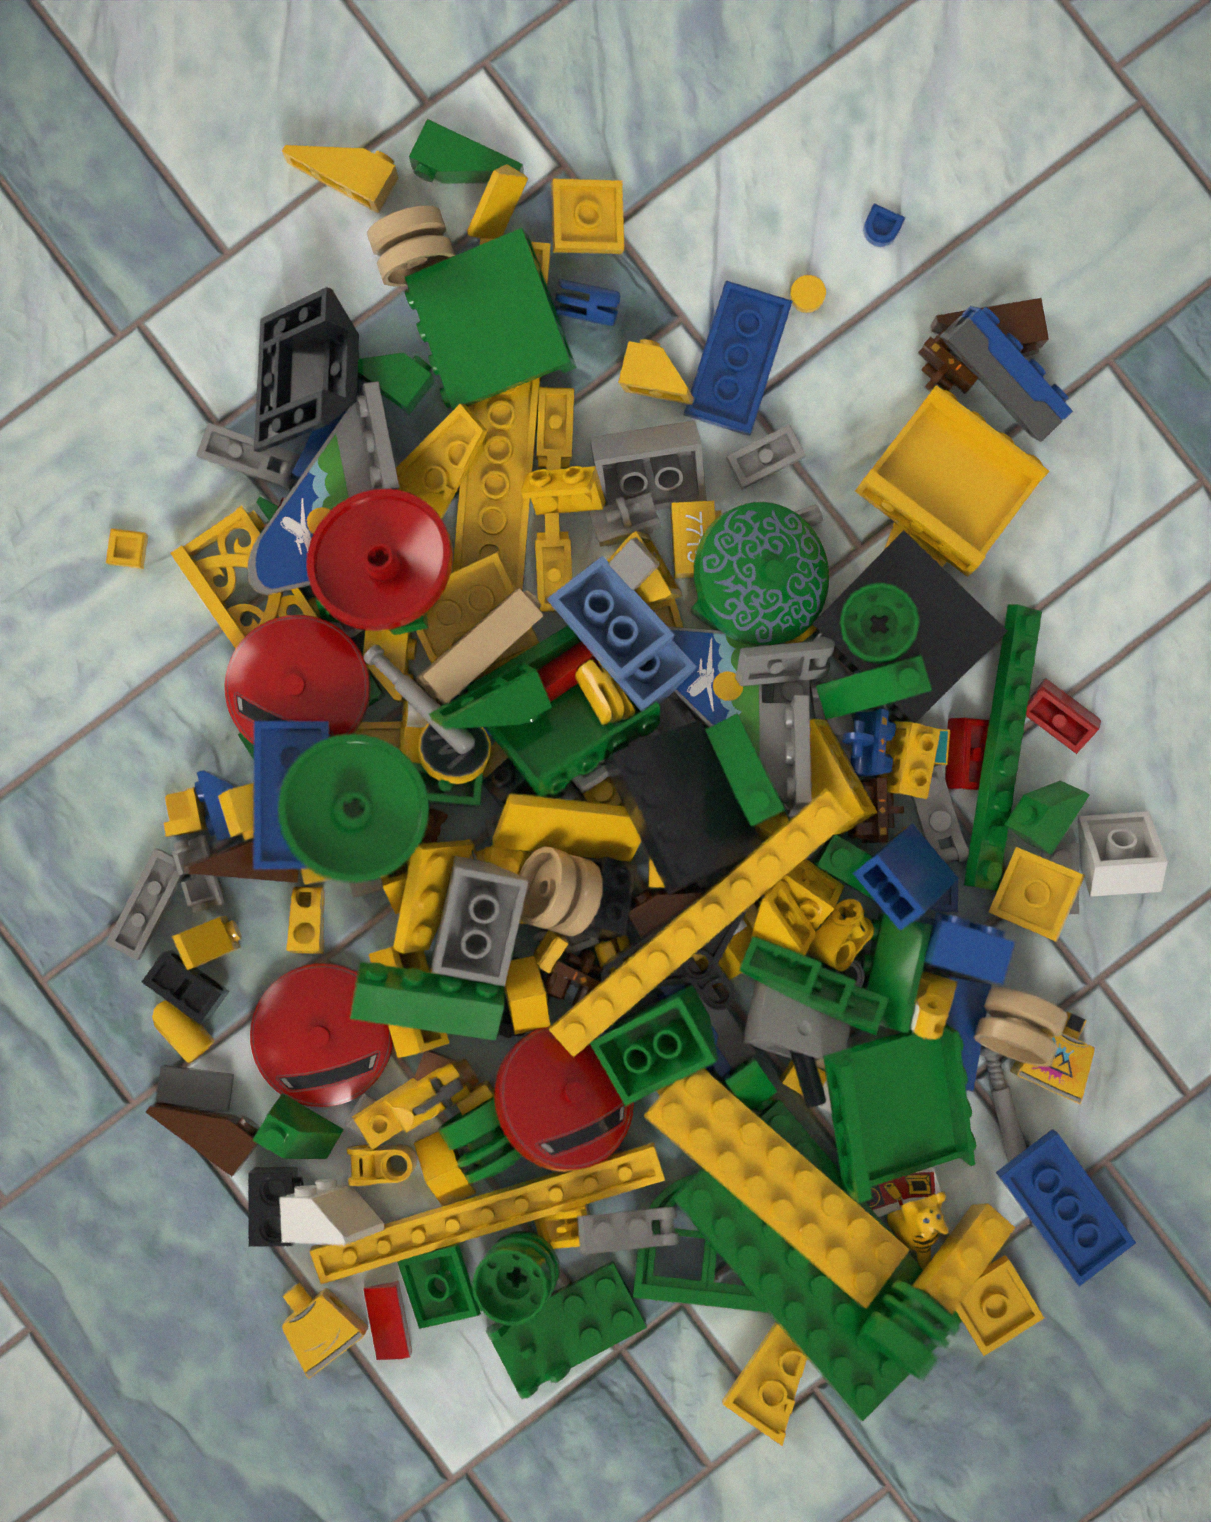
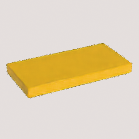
(566, 825)

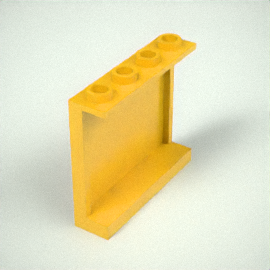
(952, 480)

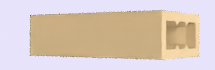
(480, 646)

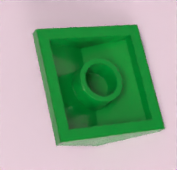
(439, 1287)

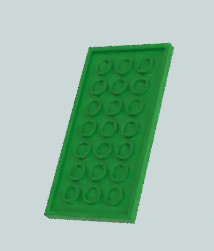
(793, 1290)

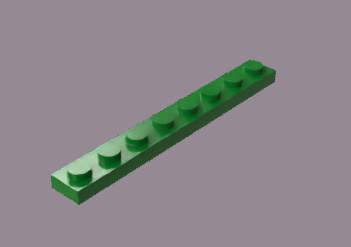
(1003, 747)

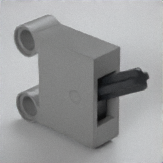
(798, 1033)

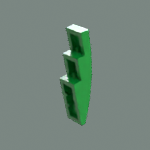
(813, 986)

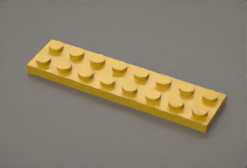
(778, 1184)

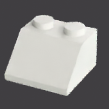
(1121, 854)
(327, 1214)

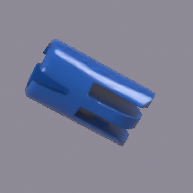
(595, 304)

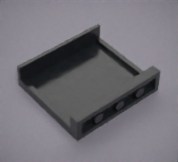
(951, 627)

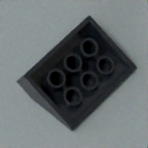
(682, 805)

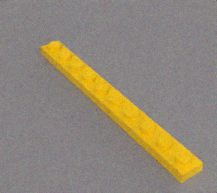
(700, 922)
(490, 1213)

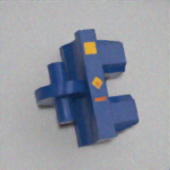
(869, 742)

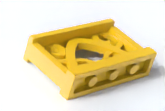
(203, 572)

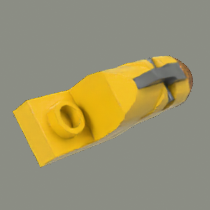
(415, 1102)

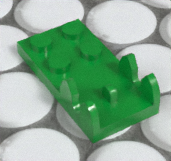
(568, 1330)

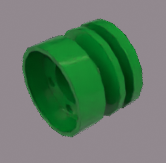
(879, 602)
(484, 1139)
(502, 1290)
(910, 1329)

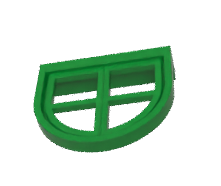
(686, 1290)

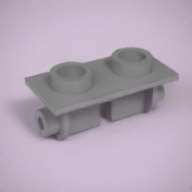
(203, 890)

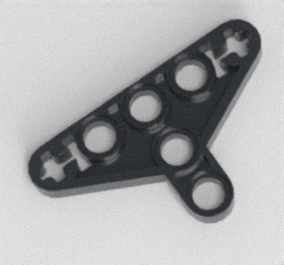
(700, 981)

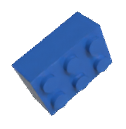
(968, 947)

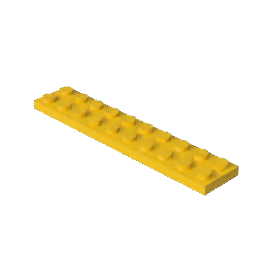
(490, 499)

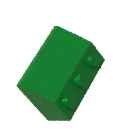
(896, 968)
(657, 1045)

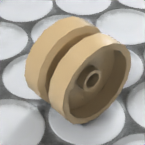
(409, 242)
(560, 891)
(1020, 1026)

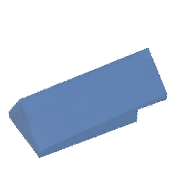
(623, 634)

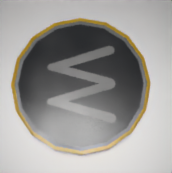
(446, 763)

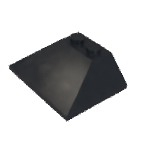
(304, 368)

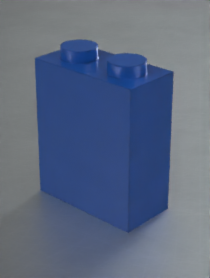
(906, 876)

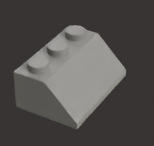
(652, 461)
(479, 921)

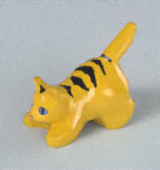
(919, 1225)

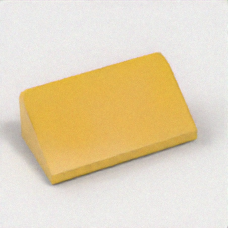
(497, 203)

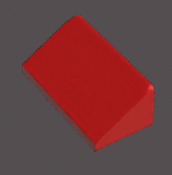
(560, 673)
(1062, 716)
(965, 752)
(388, 1321)

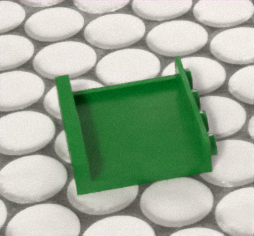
(488, 320)
(569, 735)
(898, 1108)

